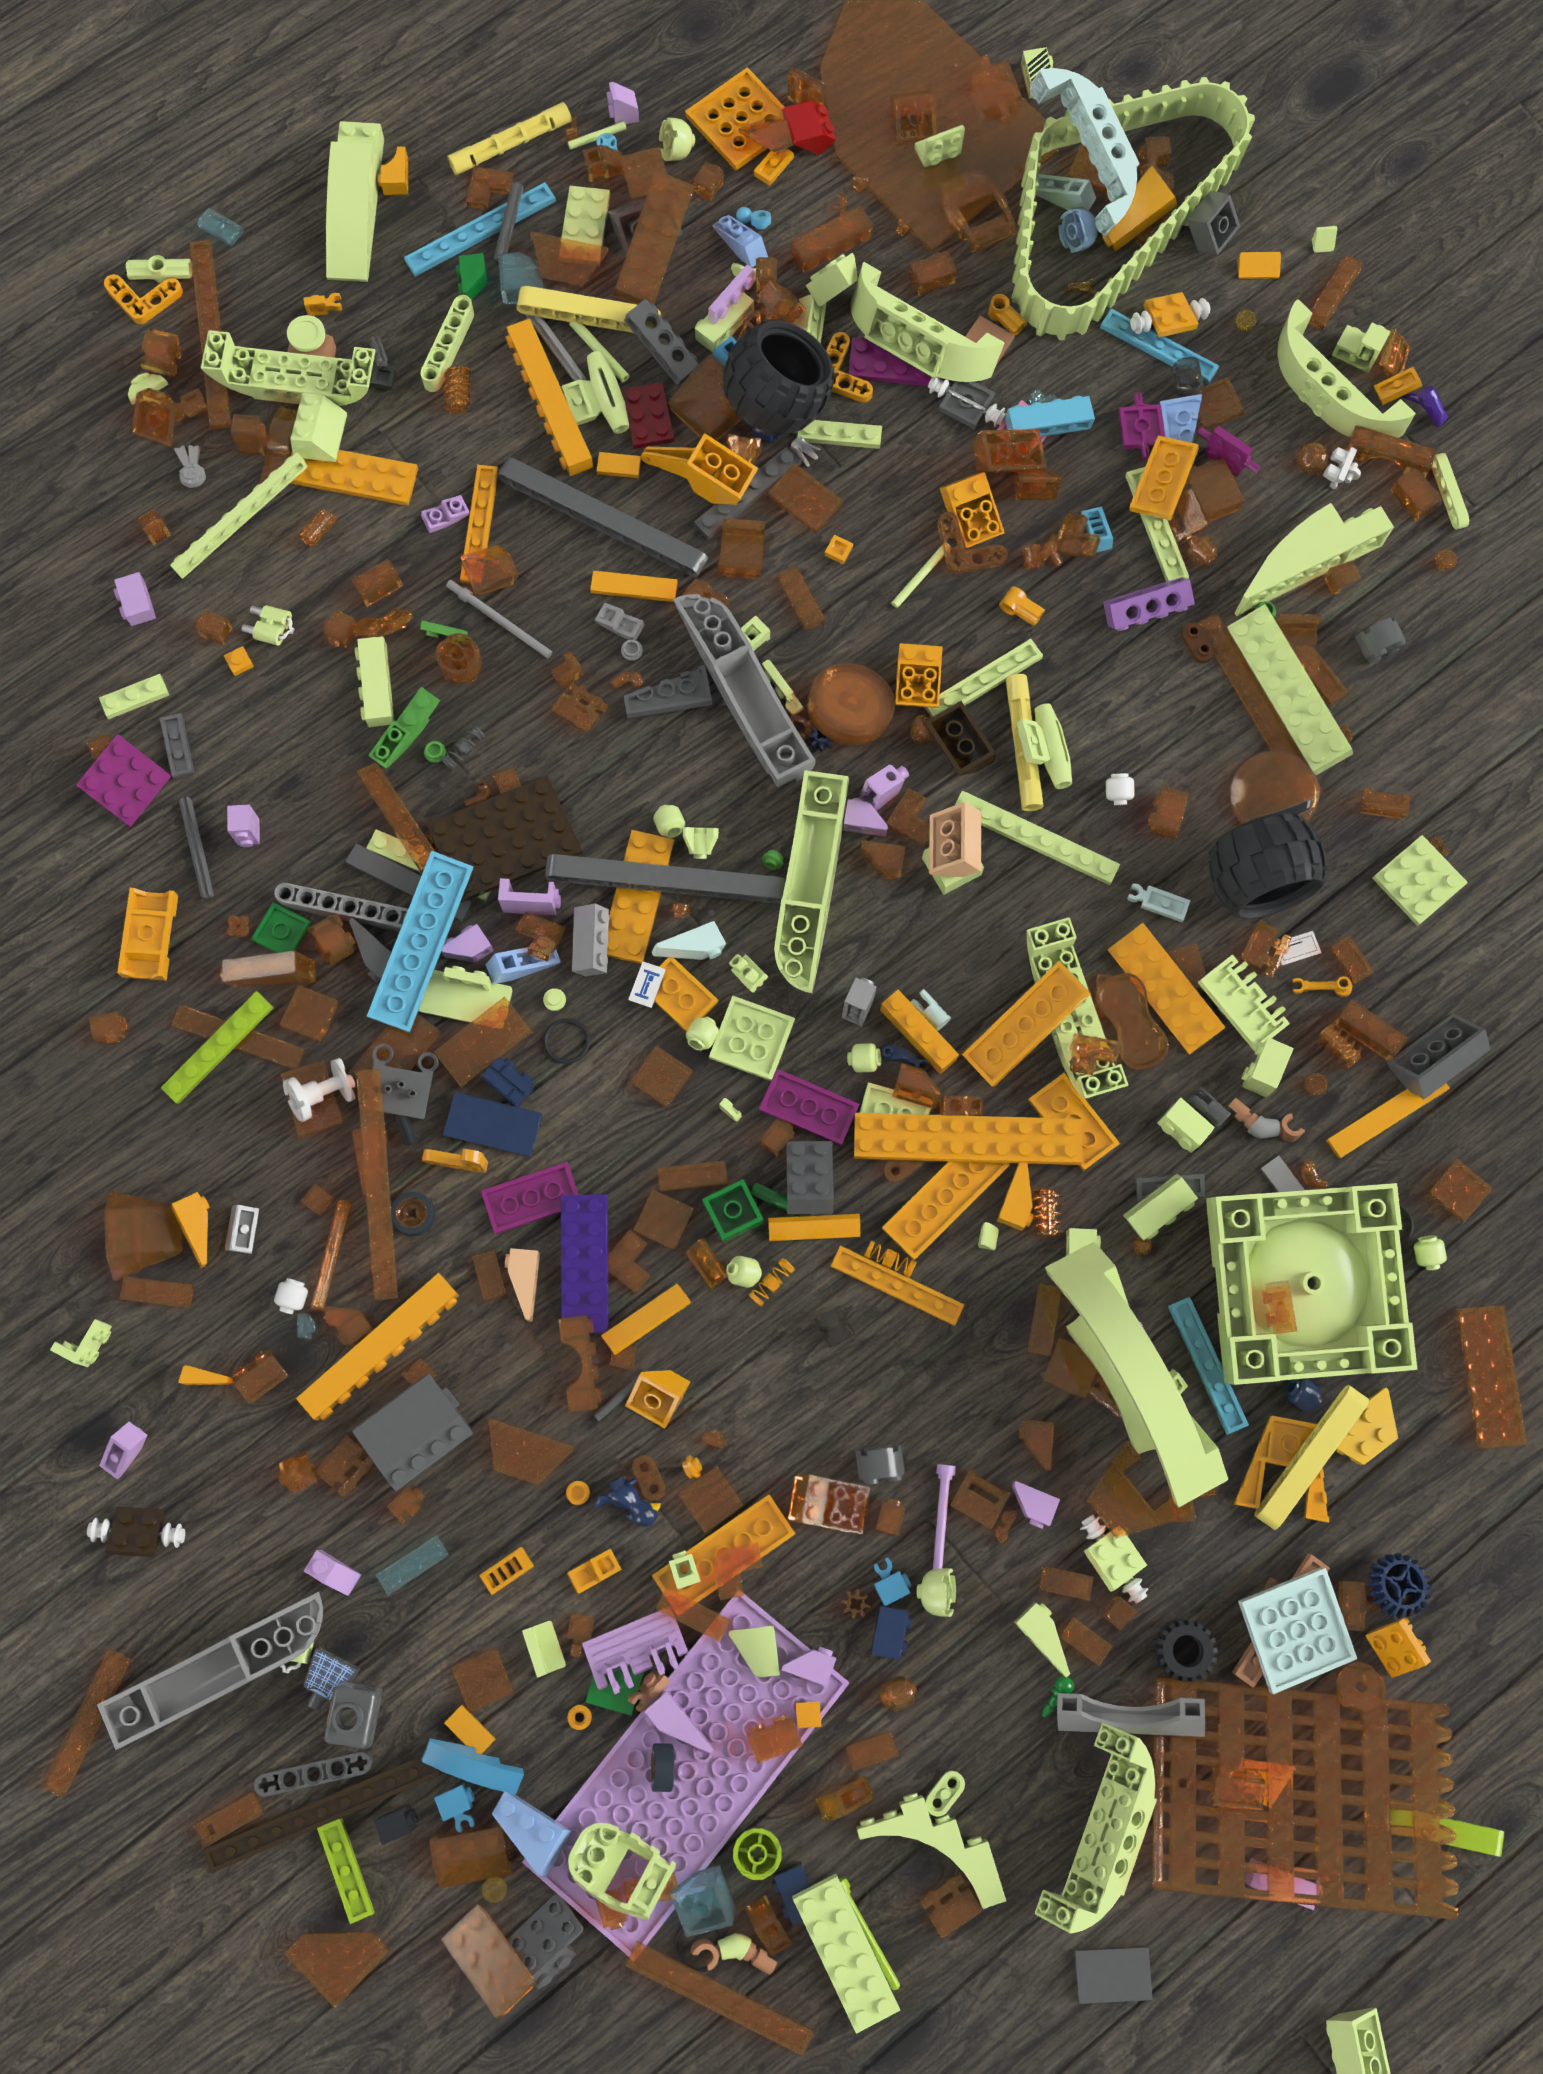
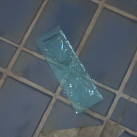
(412, 1565)

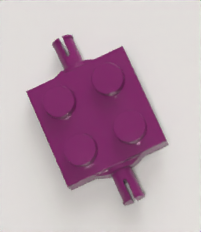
(1141, 425)
(1225, 445)

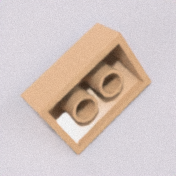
(955, 841)

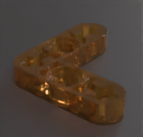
(965, 556)

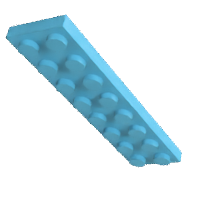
(420, 942)

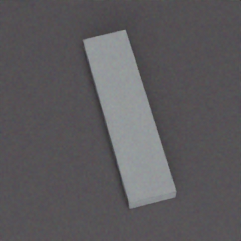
(1281, 1176)

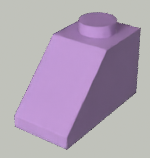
(863, 818)
(122, 1449)
(1035, 1504)
(332, 1572)
(812, 1665)

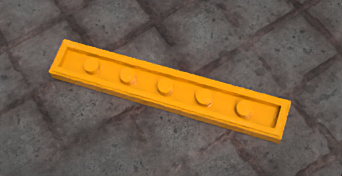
(480, 512)
(1378, 1121)
(897, 1285)

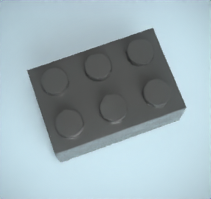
(809, 1177)

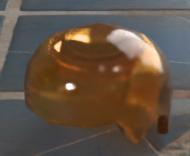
(1313, 458)

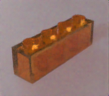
(831, 239)

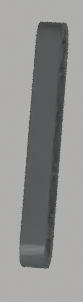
(302, 1779)

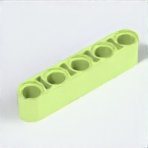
(447, 334)

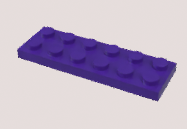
(585, 1258)

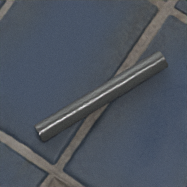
(616, 1399)

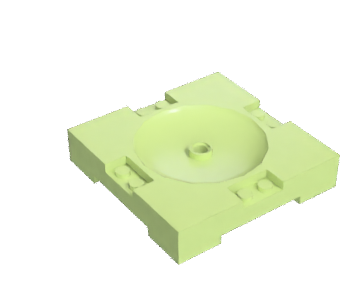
(1358, 1302)

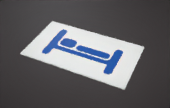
(647, 984)

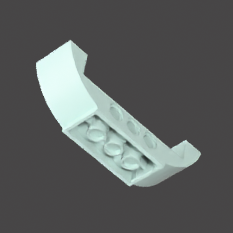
(1100, 133)

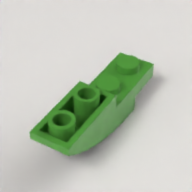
(405, 729)

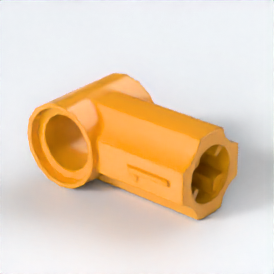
(1007, 315)
(1017, 603)

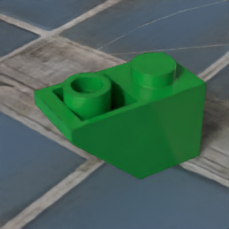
(472, 274)

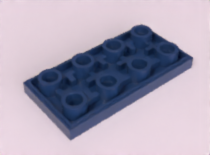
(492, 1124)

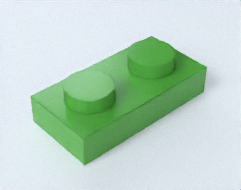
(435, 629)

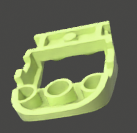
(598, 1857)

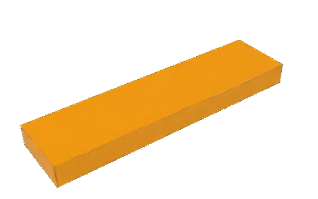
(634, 586)
(814, 1227)
(646, 1319)

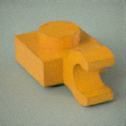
(319, 305)

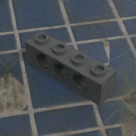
(650, 338)

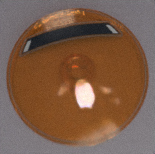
(1273, 785)

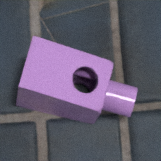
(883, 786)

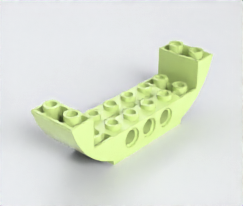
(918, 336)
(286, 375)
(1046, 947)
(1110, 1837)

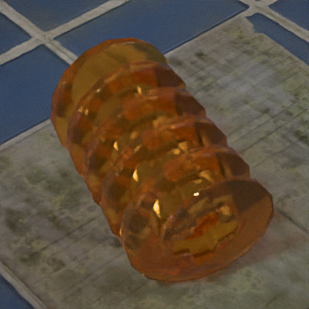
(457, 389)
(1340, 1045)
(1047, 1212)

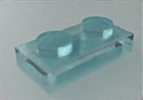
(220, 227)

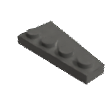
(680, 693)

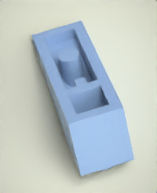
(517, 964)

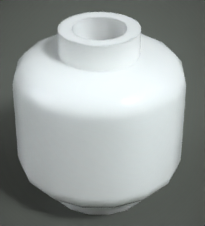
(1120, 788)
(290, 1296)

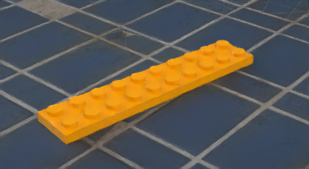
(968, 1138)

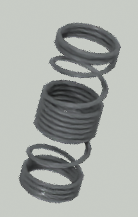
(463, 747)

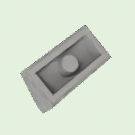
(241, 1229)

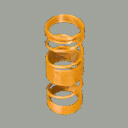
(890, 1258)
(771, 1282)

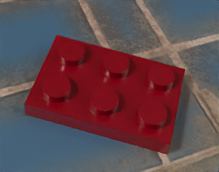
(648, 415)

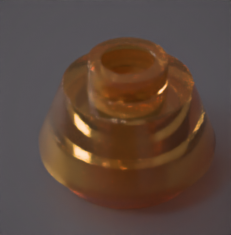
(919, 731)

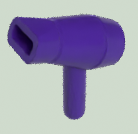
(1430, 402)

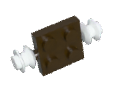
(135, 1532)

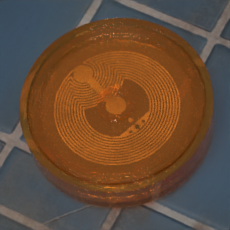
(850, 704)

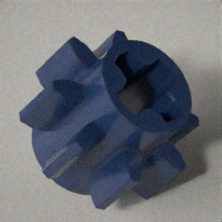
(819, 743)

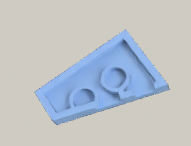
(1181, 417)

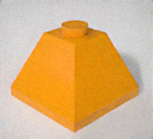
(657, 1395)

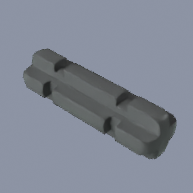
(380, 357)

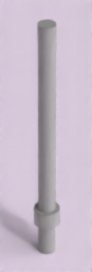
(467, 596)

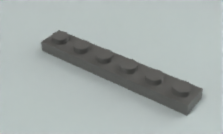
(763, 481)

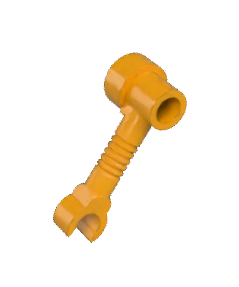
(1330, 985)

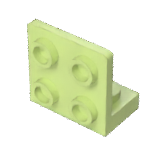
(940, 146)
(88, 1349)

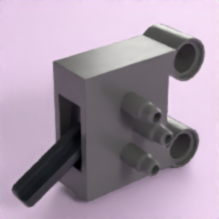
(404, 1091)

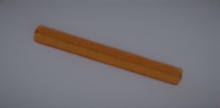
(330, 1255)

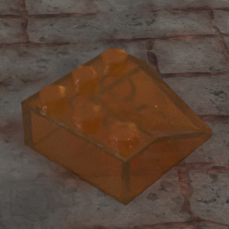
(702, 401)

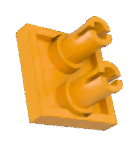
(1398, 1647)

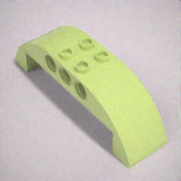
(1326, 389)

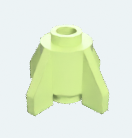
(700, 840)

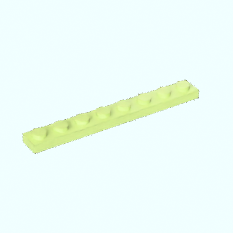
(233, 520)
(1042, 840)

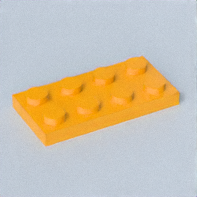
(1164, 477)
(1062, 1100)

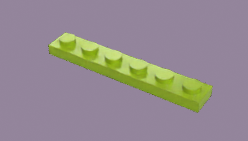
(217, 1047)

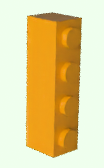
(919, 1032)

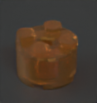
(160, 352)
(459, 658)
(332, 940)

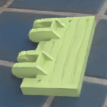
(1242, 1003)

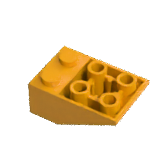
(974, 507)
(918, 675)

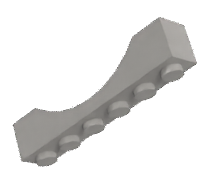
(1176, 1717)

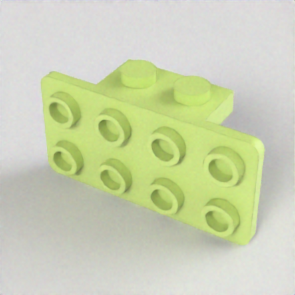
(461, 994)

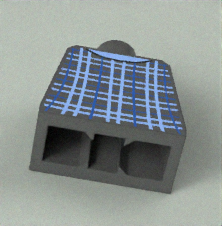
(325, 1674)

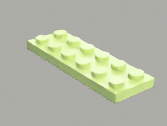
(846, 1953)

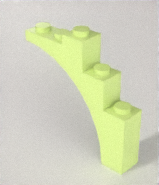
(915, 1823)

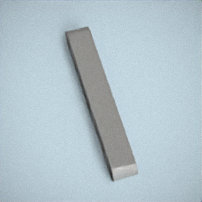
(341, 903)

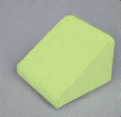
(1324, 239)
(988, 1236)

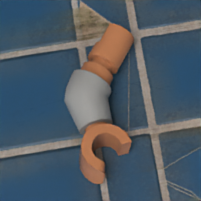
(1264, 1127)

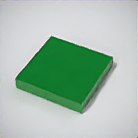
(281, 930)

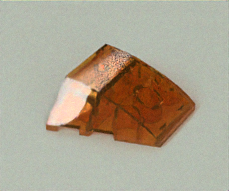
(139, 1233)

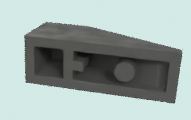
(372, 951)

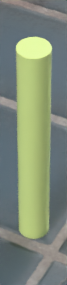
(594, 136)

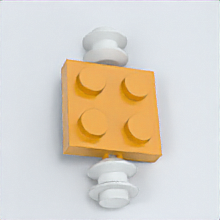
(1170, 315)

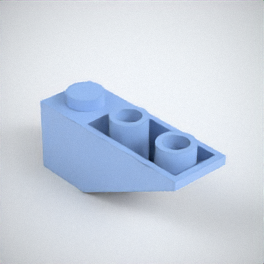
(741, 239)

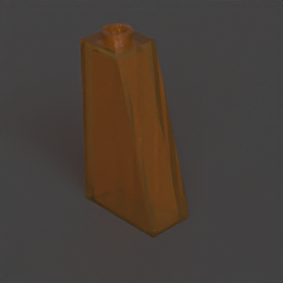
(269, 970)

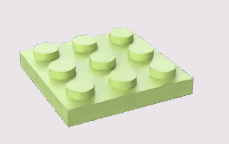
(1419, 880)
(752, 1038)

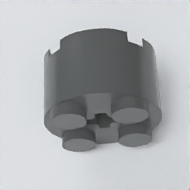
(1381, 639)
(880, 1463)

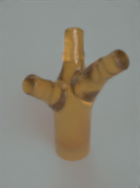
(1082, 286)

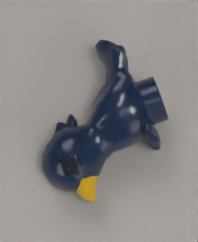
(625, 1496)

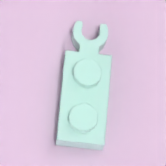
(1160, 902)

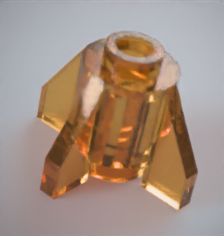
(745, 447)

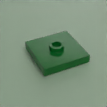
(608, 1699)

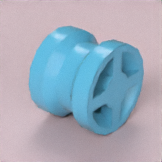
(607, 140)

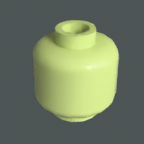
(669, 821)
(702, 1033)
(864, 1057)
(1430, 1252)
(743, 1271)

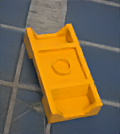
(147, 935)

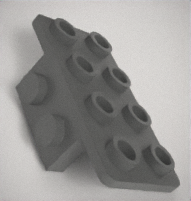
(546, 1940)

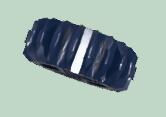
(1391, 1600)

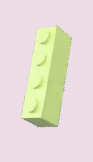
(375, 681)

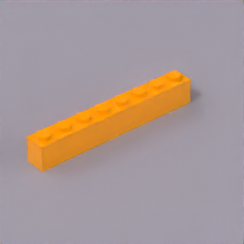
(549, 396)
(378, 1347)

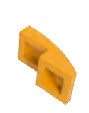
(594, 1571)

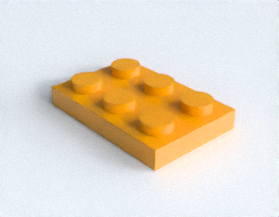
(682, 995)

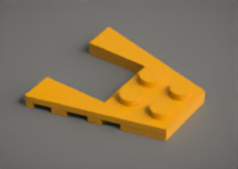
(1278, 1447)

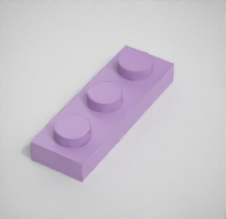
(731, 294)

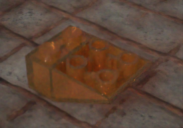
(829, 1503)

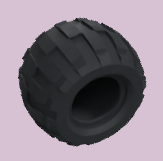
(778, 377)
(1267, 865)

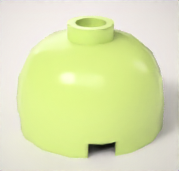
(676, 139)
(938, 1591)

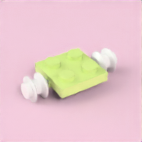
(1114, 1559)

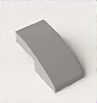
(619, 622)

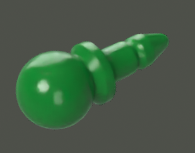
(1062, 1685)

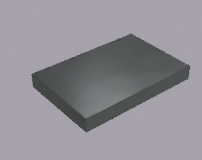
(1113, 1974)

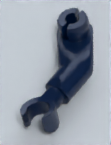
(902, 1053)

